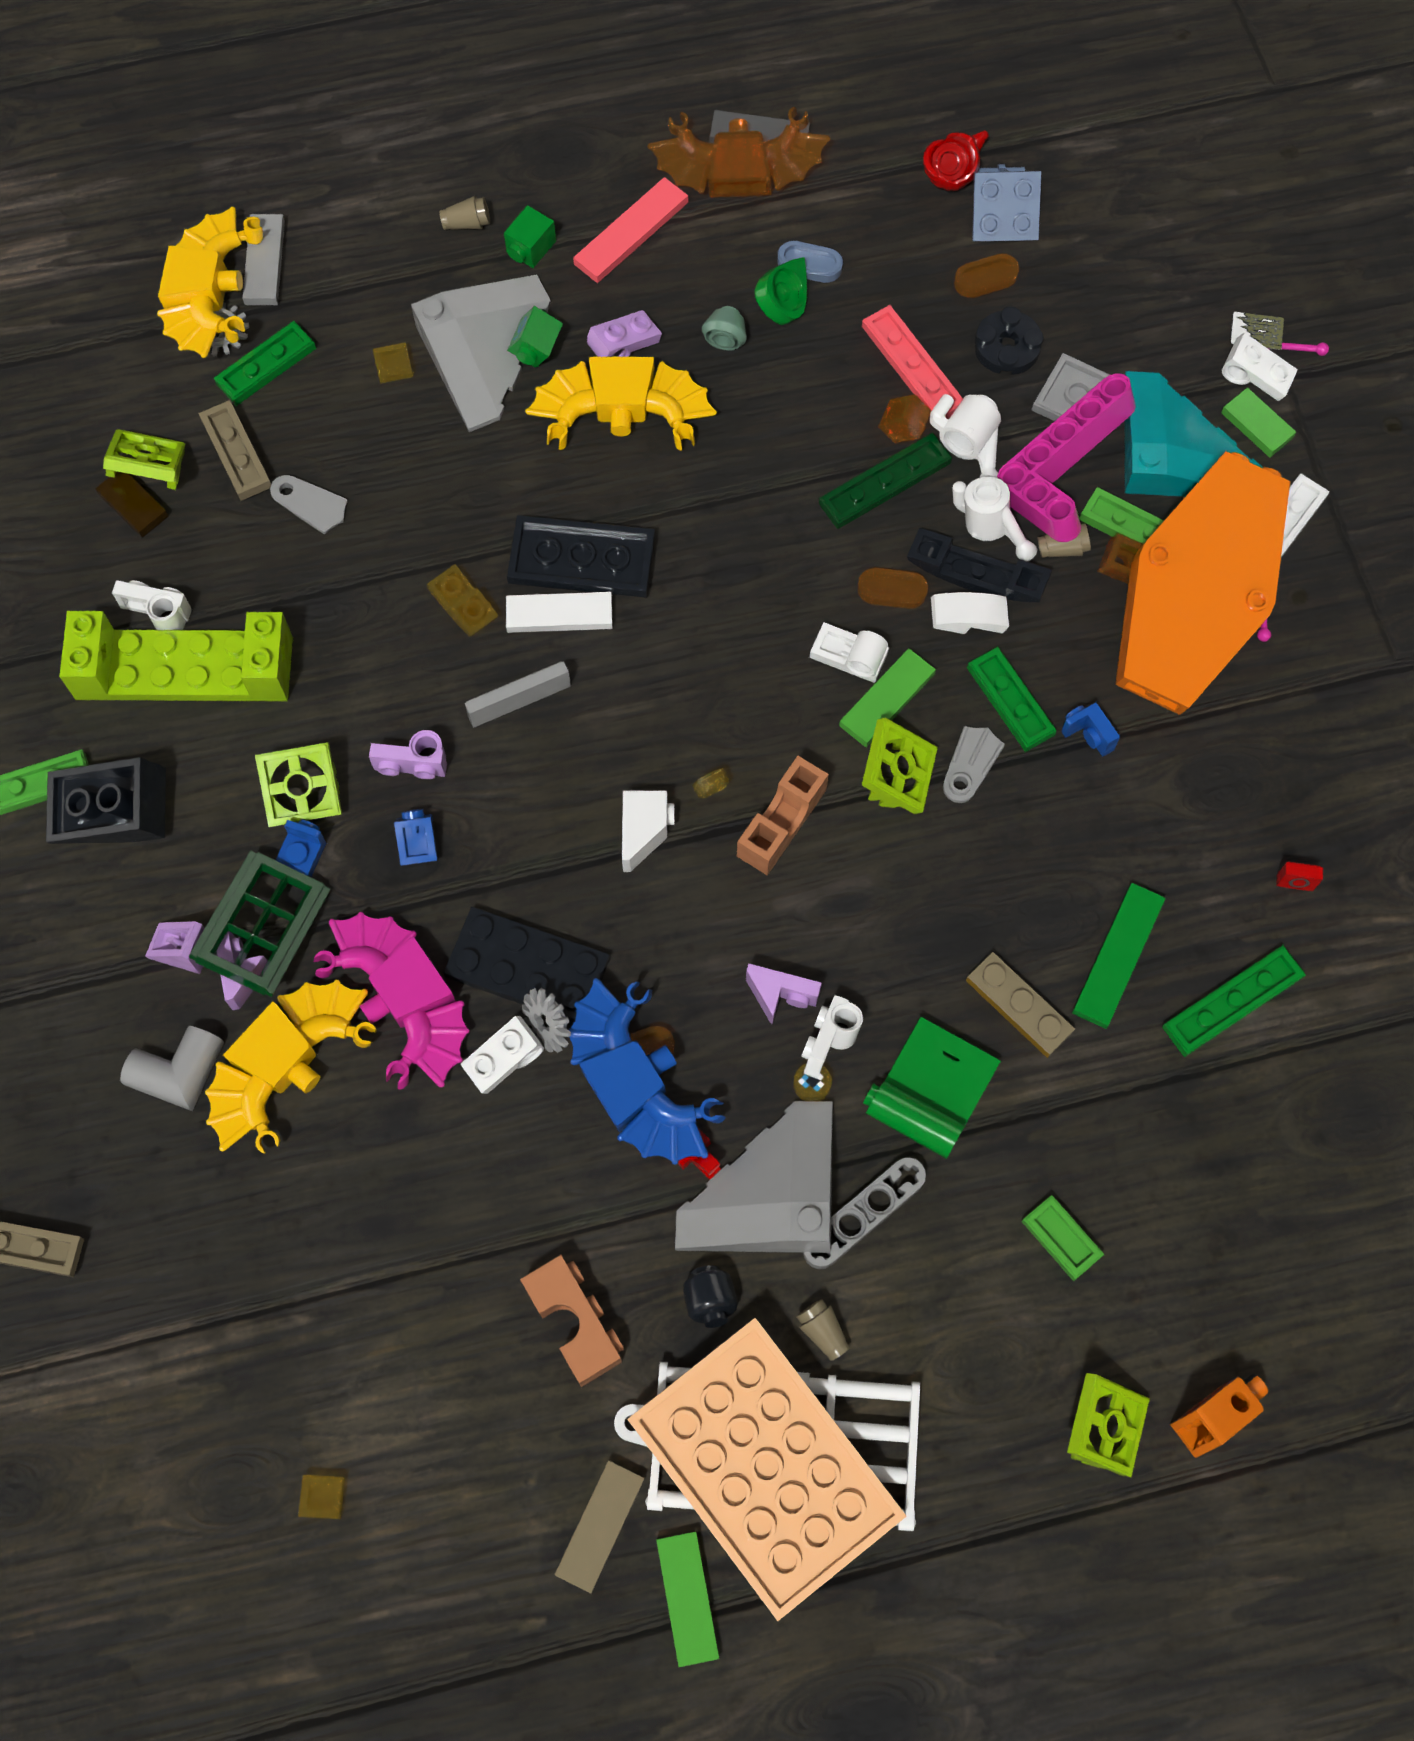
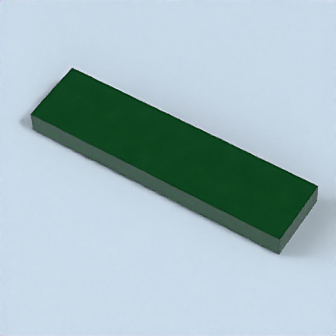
(885, 480)

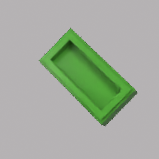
(1258, 422)
(1062, 1238)

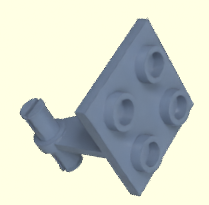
(1006, 204)

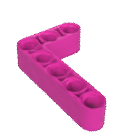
(1057, 450)

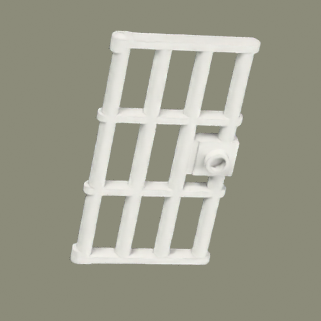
(831, 1387)

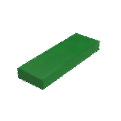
(265, 363)
(1011, 699)

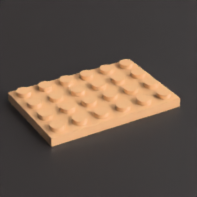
(766, 1468)

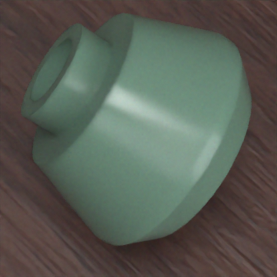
(725, 329)

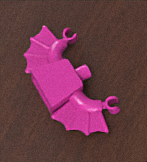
(406, 988)

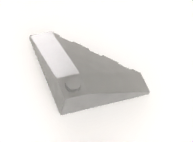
(469, 341)
(772, 1194)

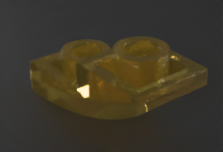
(462, 601)

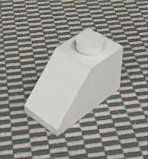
(643, 825)

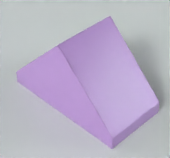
(174, 943)

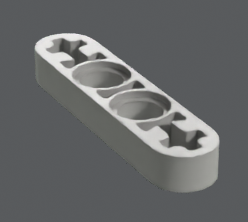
(865, 1214)

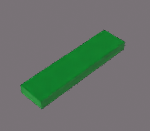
(1118, 955)
(1233, 1001)

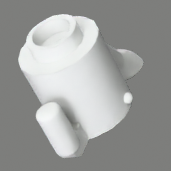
(970, 429)
(989, 513)

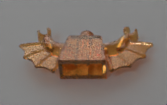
(739, 159)

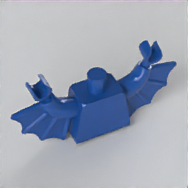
(630, 1081)

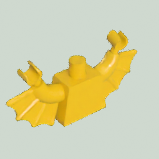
(197, 281)
(621, 394)
(278, 1053)

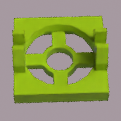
(160, 449)
(907, 742)
(322, 757)
(1129, 1428)

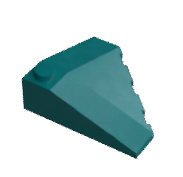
(1168, 440)

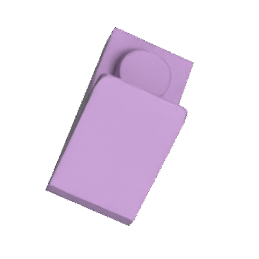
(771, 985)
(235, 993)

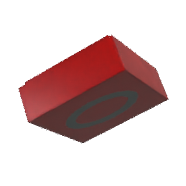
(1299, 876)

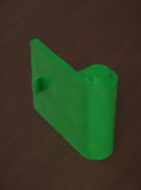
(932, 1087)

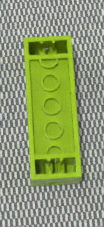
(176, 663)

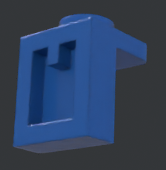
(1095, 725)
(415, 837)
(302, 846)

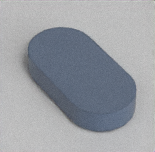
(821, 262)

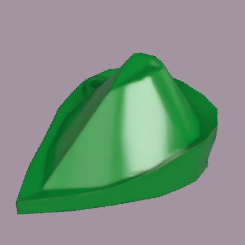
(783, 291)

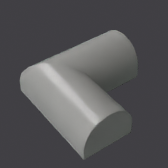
(179, 1079)

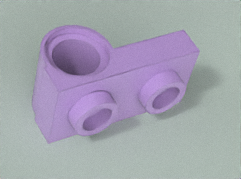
(623, 335)
(394, 759)

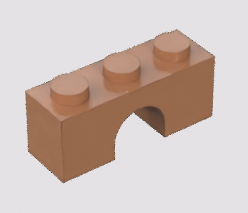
(792, 804)
(557, 1288)

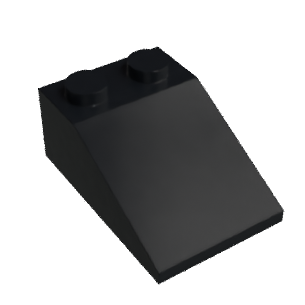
(106, 803)

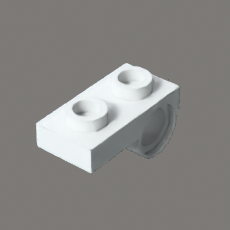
(1257, 364)
(154, 602)
(856, 654)
(831, 1034)
(502, 1054)

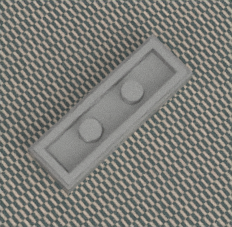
(264, 262)
(518, 694)

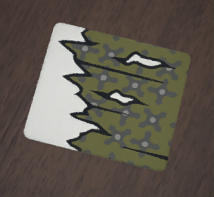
(1262, 328)

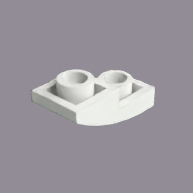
(965, 610)

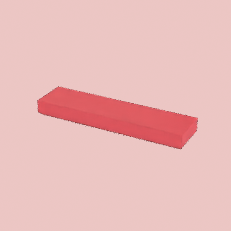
(630, 230)
(909, 358)

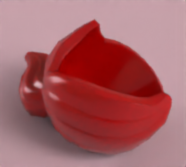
(953, 161)

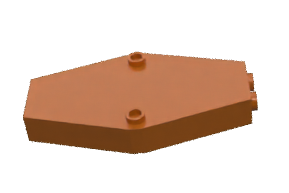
(1203, 583)

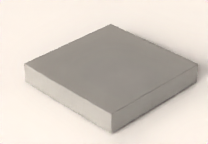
(1066, 386)

